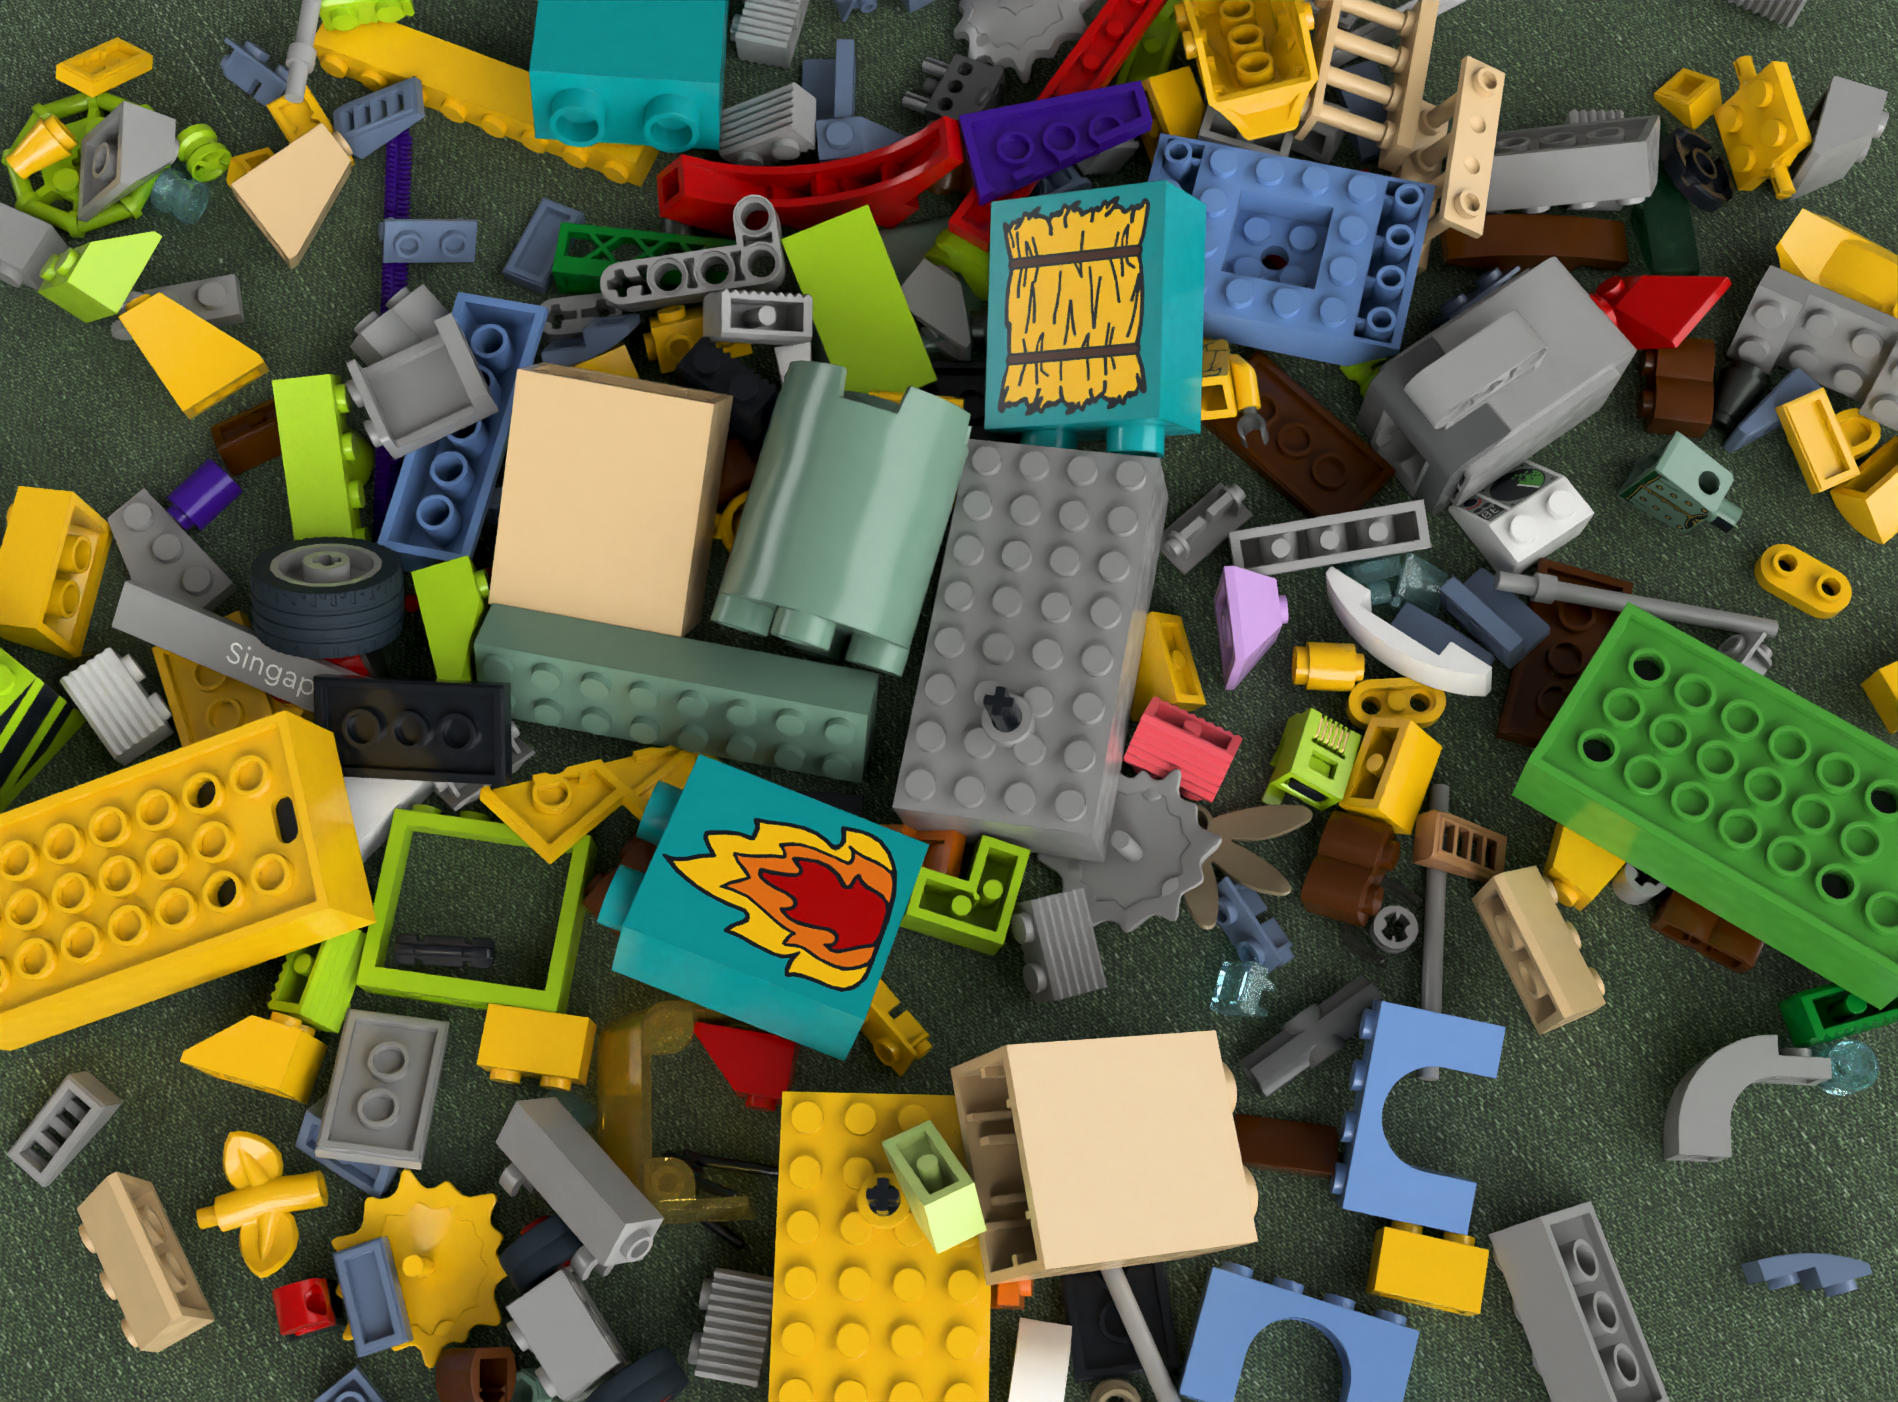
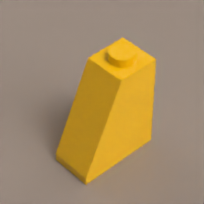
(189, 354)
(1578, 867)

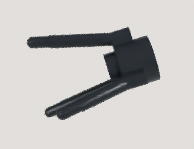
(695, 1160)

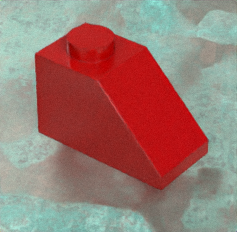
(752, 1062)

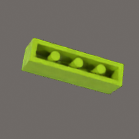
(319, 457)

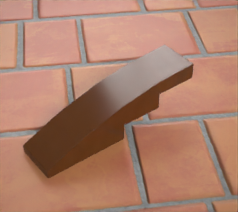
(1533, 238)

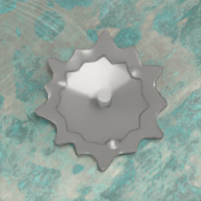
(1019, 30)
(1150, 855)

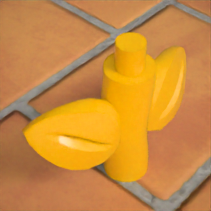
(262, 1202)

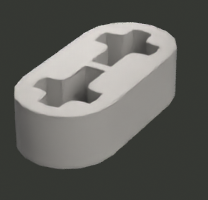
(576, 312)

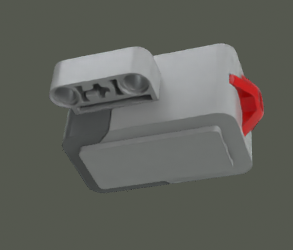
(1494, 385)

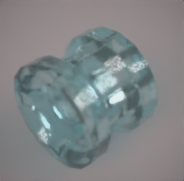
(180, 196)
(1858, 1066)

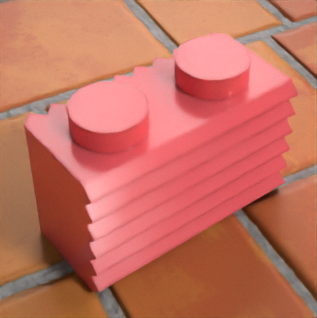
(1180, 740)

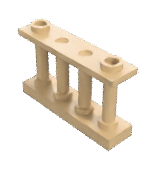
(1407, 62)
(1468, 148)

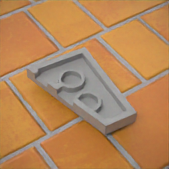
(165, 555)

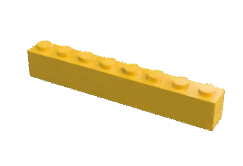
(466, 89)

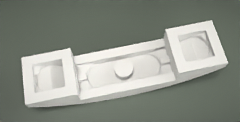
(1450, 671)

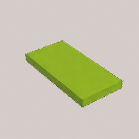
(859, 304)

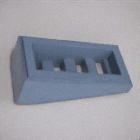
(378, 116)
(1764, 416)

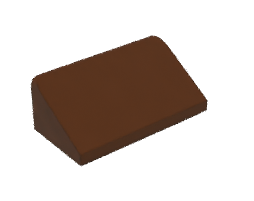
(248, 438)
(1287, 1146)

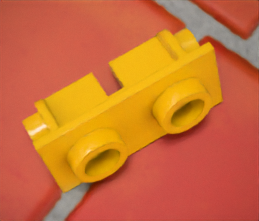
(894, 1040)

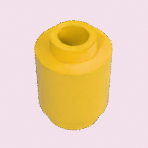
(1327, 666)

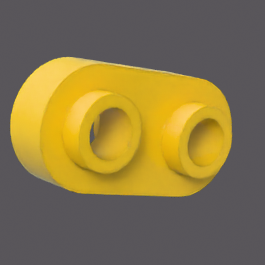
(1804, 582)
(1393, 700)

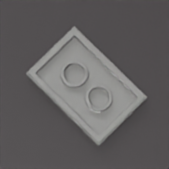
(383, 1089)

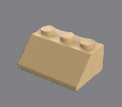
(1538, 948)
(142, 1263)

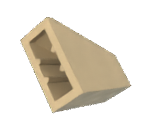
(296, 190)

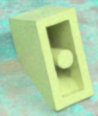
(935, 1186)

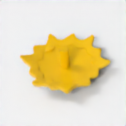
(441, 1257)

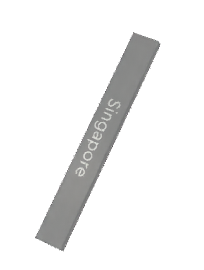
(218, 644)

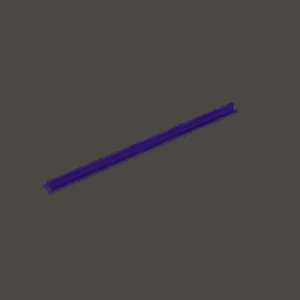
(393, 281)

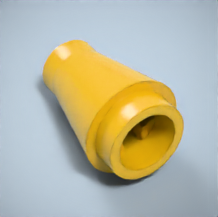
(42, 146)

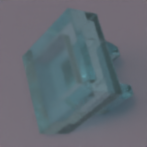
(1373, 576)
(1240, 989)

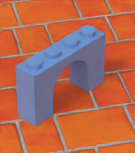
(1371, 1174)
(1234, 1308)

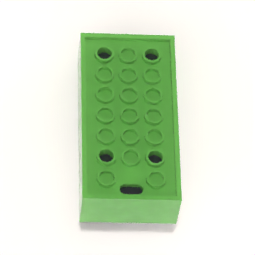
(1731, 798)

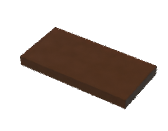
(1309, 450)
(1551, 670)

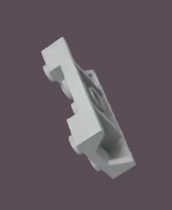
(1824, 336)

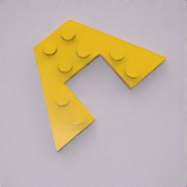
(563, 807)

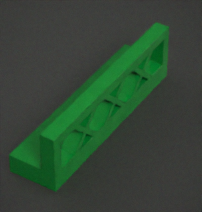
(583, 275)

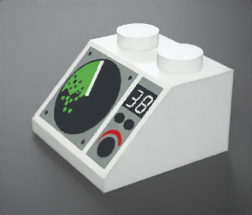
(1523, 517)

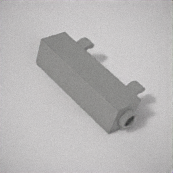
(579, 1183)

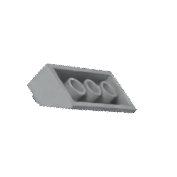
(1575, 165)
(1576, 1309)

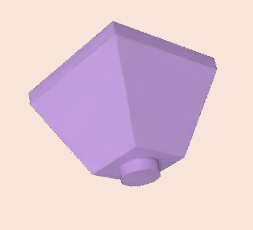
(1247, 620)

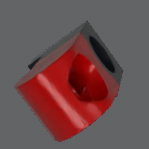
(308, 1308)

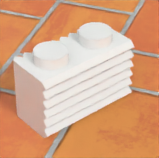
(118, 705)

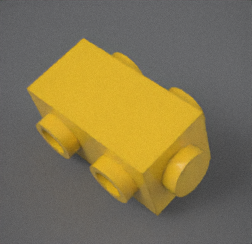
(677, 332)

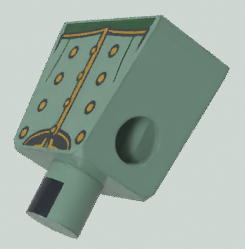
(1681, 486)

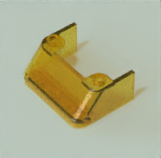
(626, 1109)

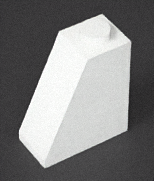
(374, 803)

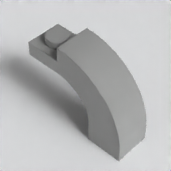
(1704, 1098)

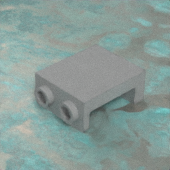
(422, 391)

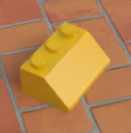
(51, 570)

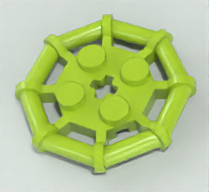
(63, 177)

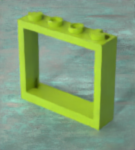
(462, 992)

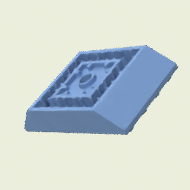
(1342, 231)

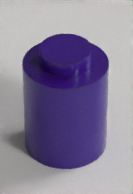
(202, 496)

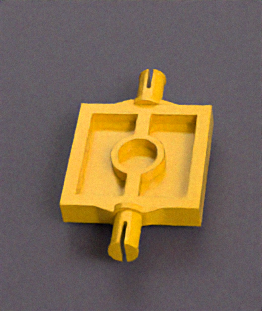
(1763, 127)

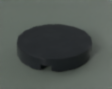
(1694, 171)

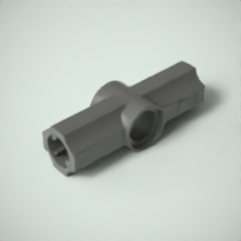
(1309, 1038)

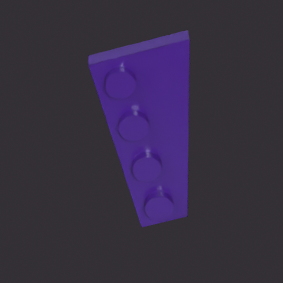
(1040, 137)

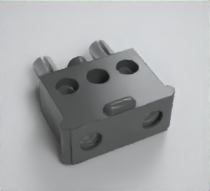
(964, 88)

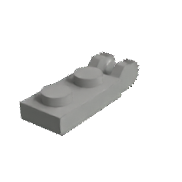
(212, 299)

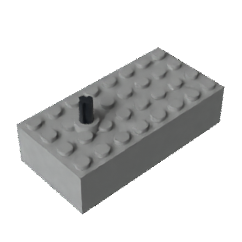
(1034, 648)

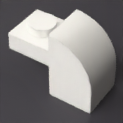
(1040, 1362)

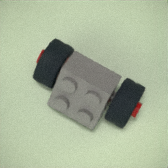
(568, 1330)

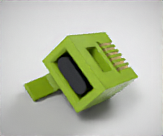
(1312, 761)

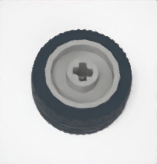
(327, 597)

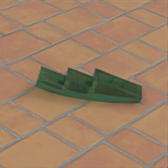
(1666, 227)

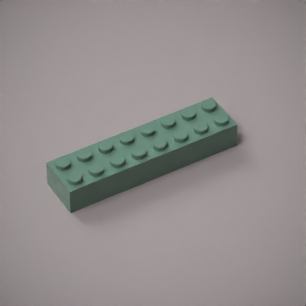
(681, 692)

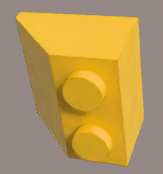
(263, 1055)

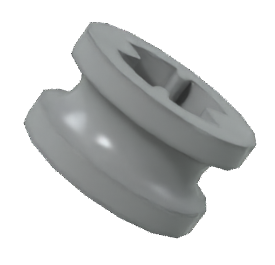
(1408, 934)

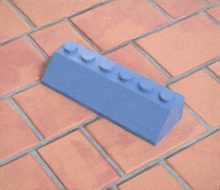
(450, 482)

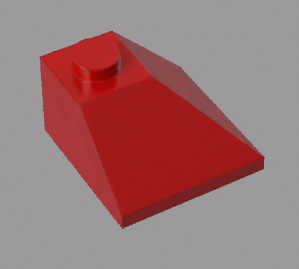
(1661, 309)

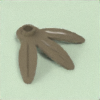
(1238, 862)

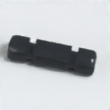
(444, 951)

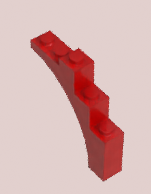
(808, 194)

